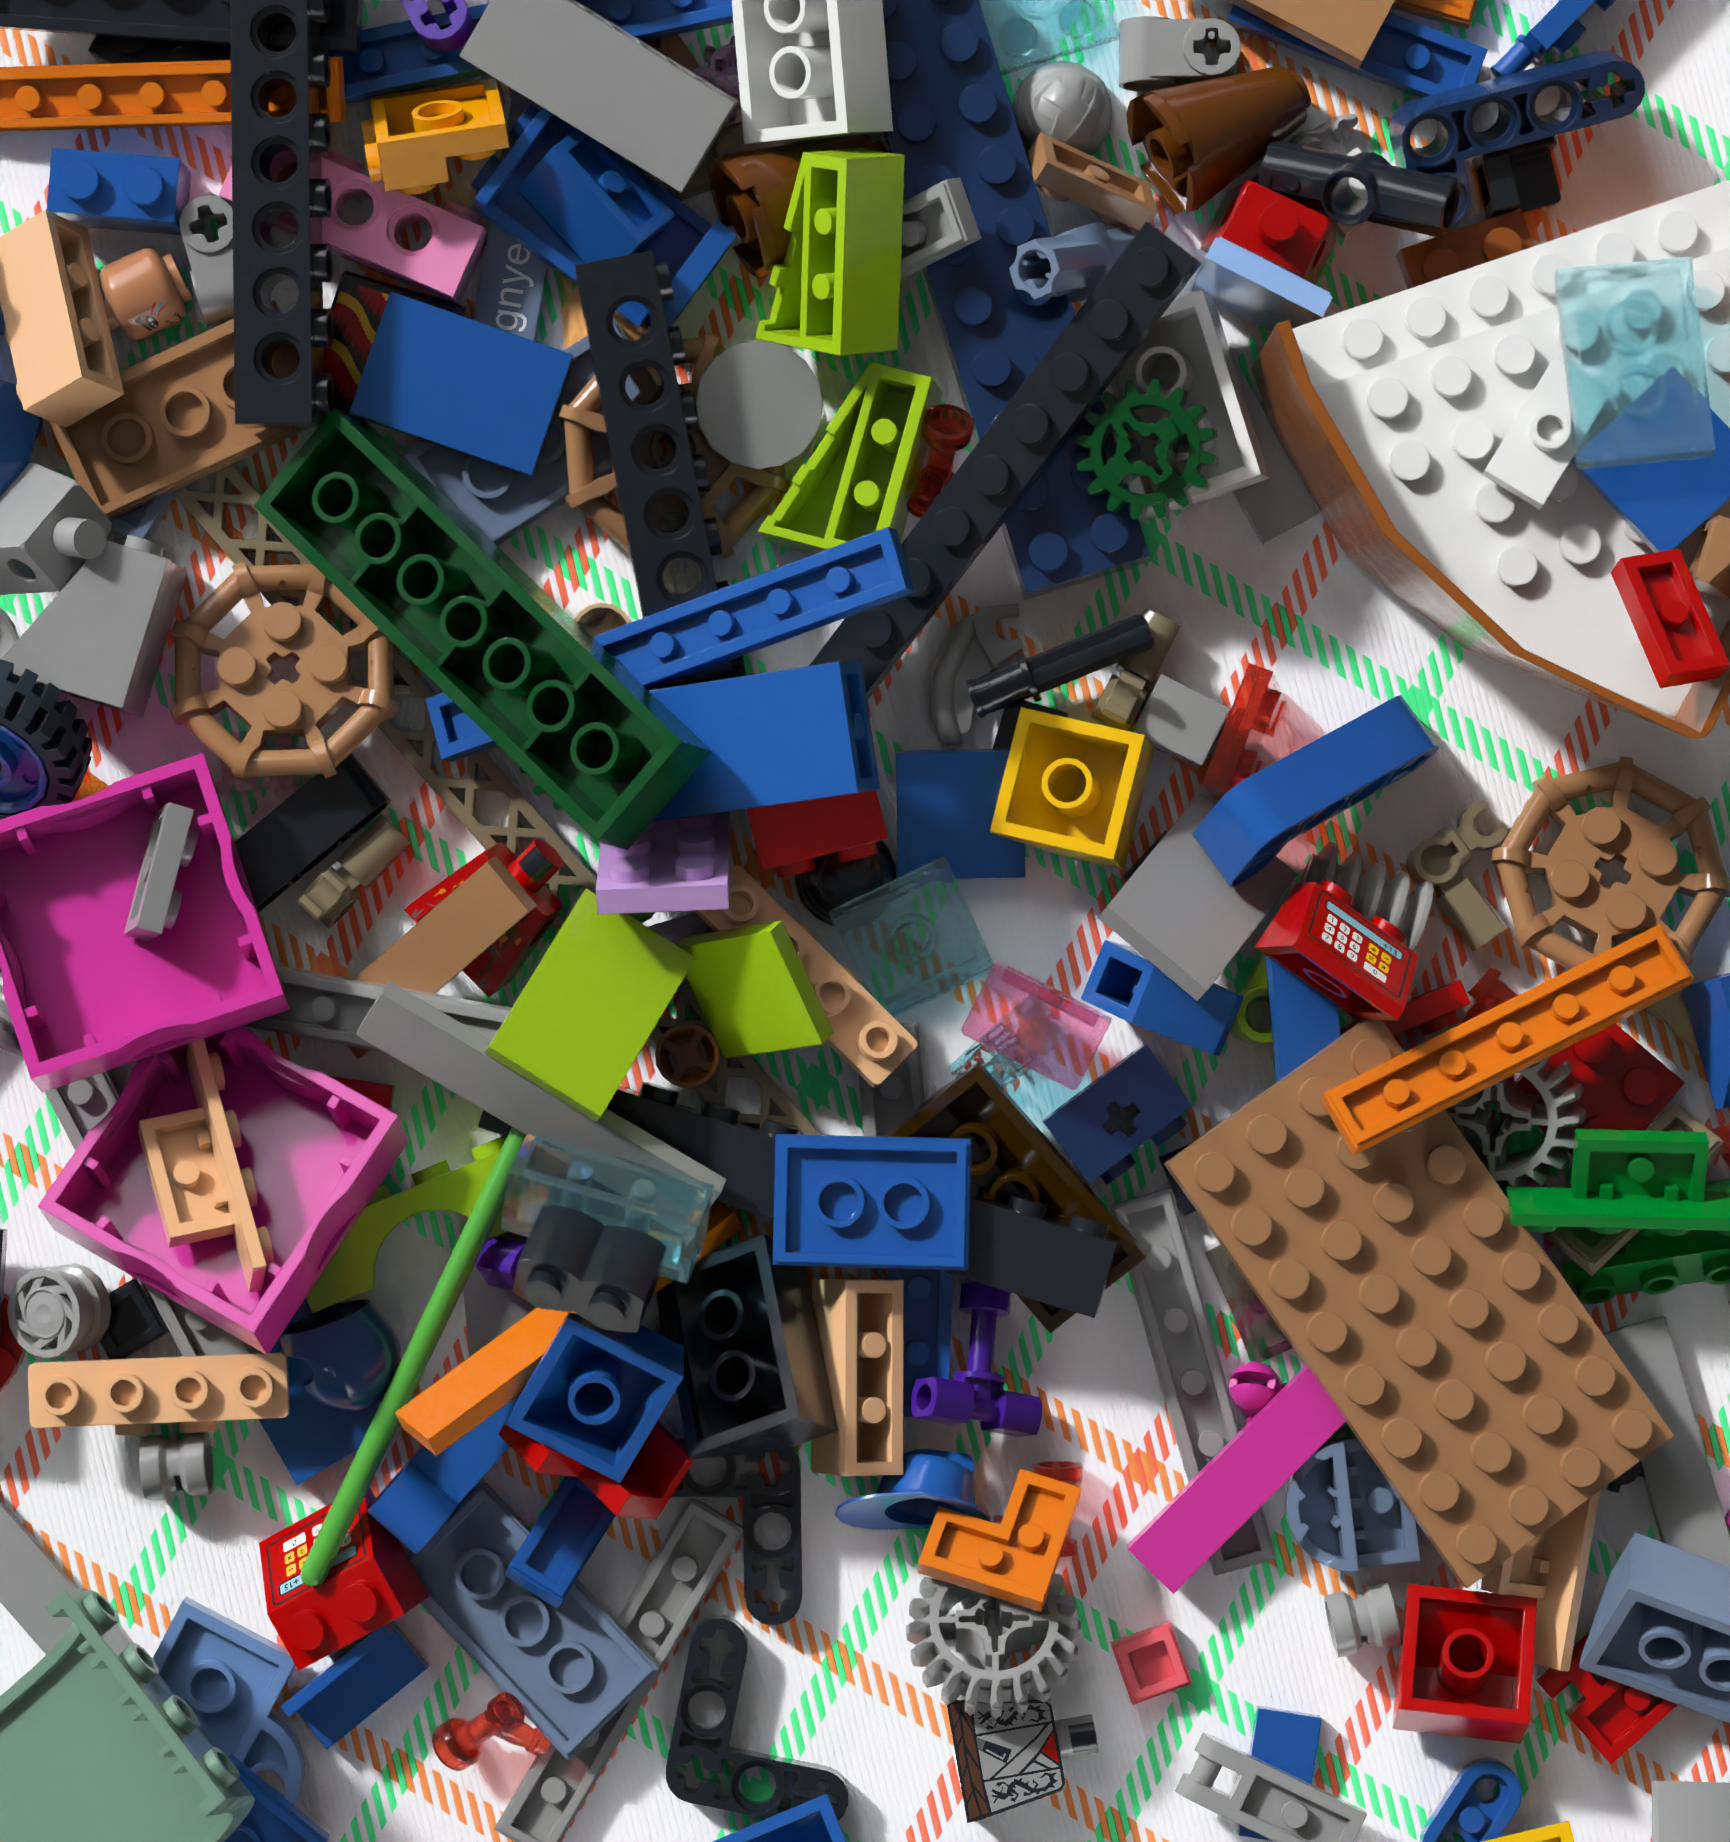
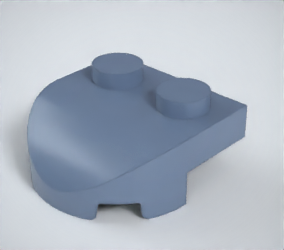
(1348, 1510)

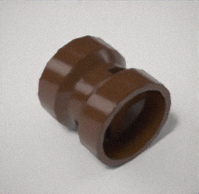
(679, 1052)

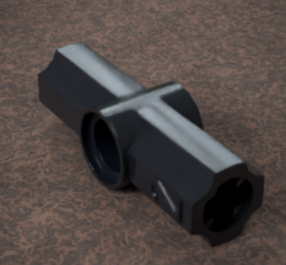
(1395, 194)

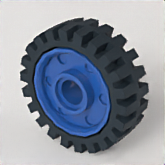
(40, 744)

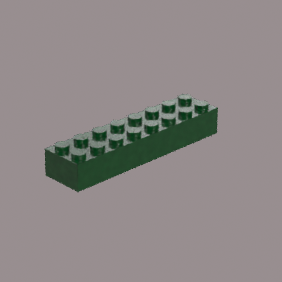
(482, 630)

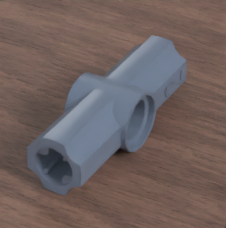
(1069, 262)

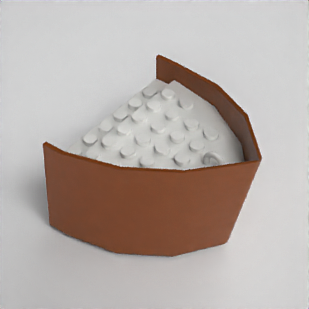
(1410, 400)

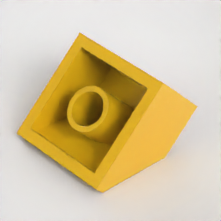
(1073, 788)

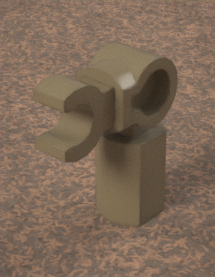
(1125, 693)
(362, 864)
(1460, 899)

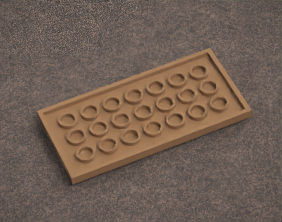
(1421, 1310)

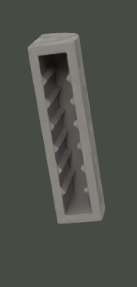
(602, 83)

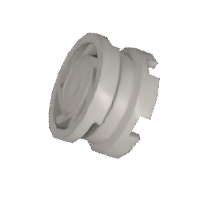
(61, 1309)

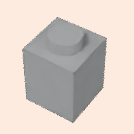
(1181, 722)

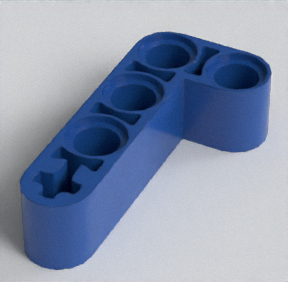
(1311, 787)
(432, 1486)

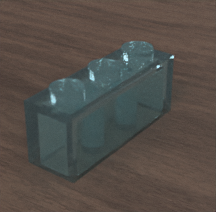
(613, 1193)

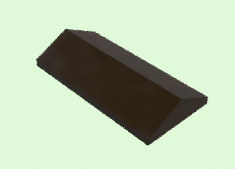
(1016, 1160)

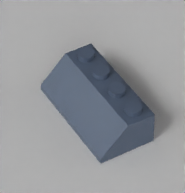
(1665, 1627)

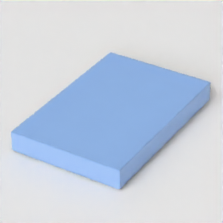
(1258, 287)

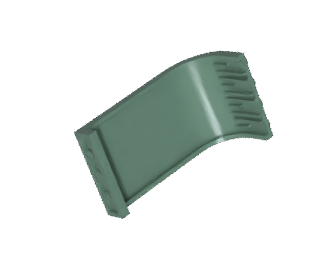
(106, 1746)

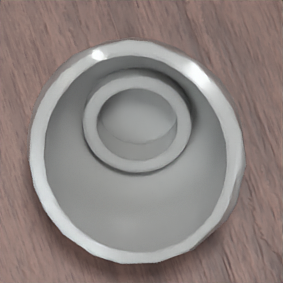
(1064, 104)

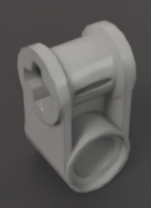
(1169, 51)
(211, 261)

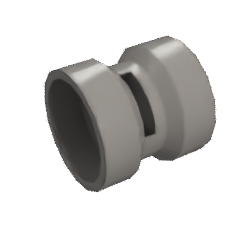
(176, 1465)
(1363, 1619)

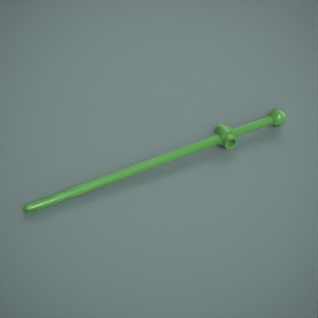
(415, 1359)

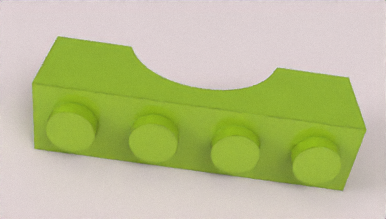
(435, 1188)

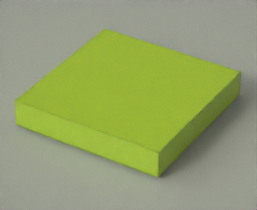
(755, 990)

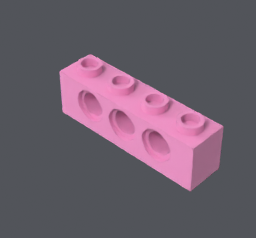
(437, 269)

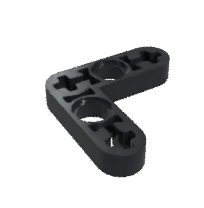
(758, 1500)
(714, 1740)

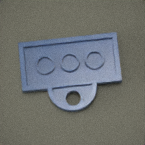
(232, 1686)

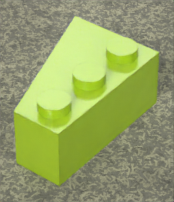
(843, 255)
(861, 466)

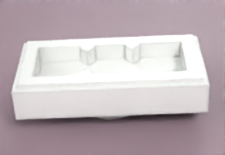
(1537, 442)

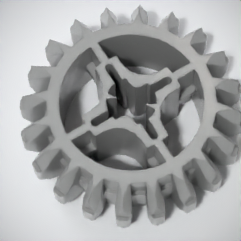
(1524, 1112)
(968, 1633)

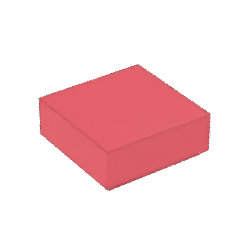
(1151, 1662)

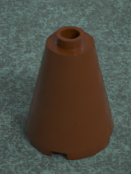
(1213, 130)
(755, 193)

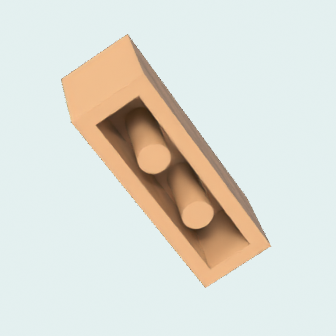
(56, 320)
(864, 1368)

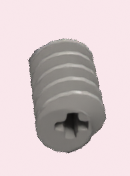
(1371, 893)

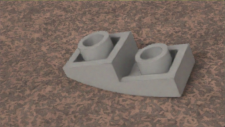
(1690, 1811)

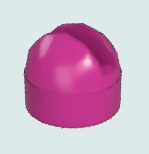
(1253, 1397)

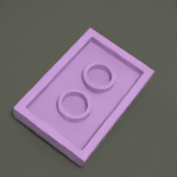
(668, 868)

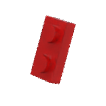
(1670, 618)
(1429, 1010)

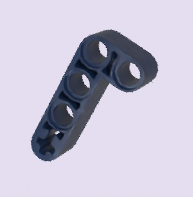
(1516, 117)

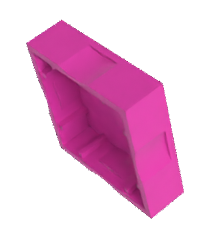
(70, 975)
(314, 1167)

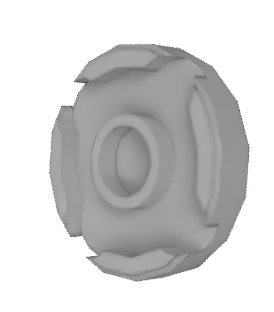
(758, 404)

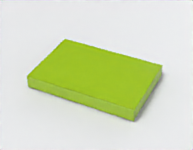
(590, 1006)

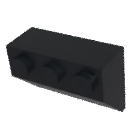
(749, 1354)

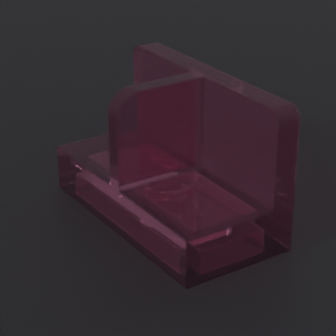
(1036, 1025)

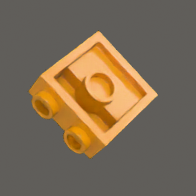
(424, 126)

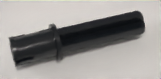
(1060, 665)

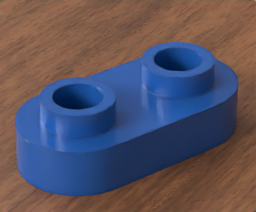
(1469, 1816)

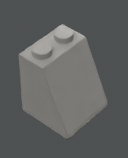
(106, 627)

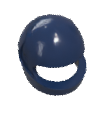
(348, 1351)

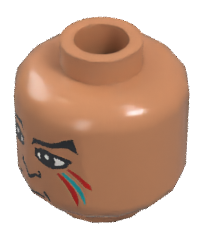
(144, 293)

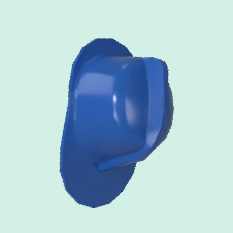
(912, 1499)

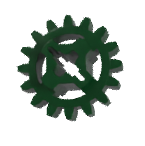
(1123, 467)

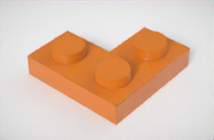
(1010, 1558)

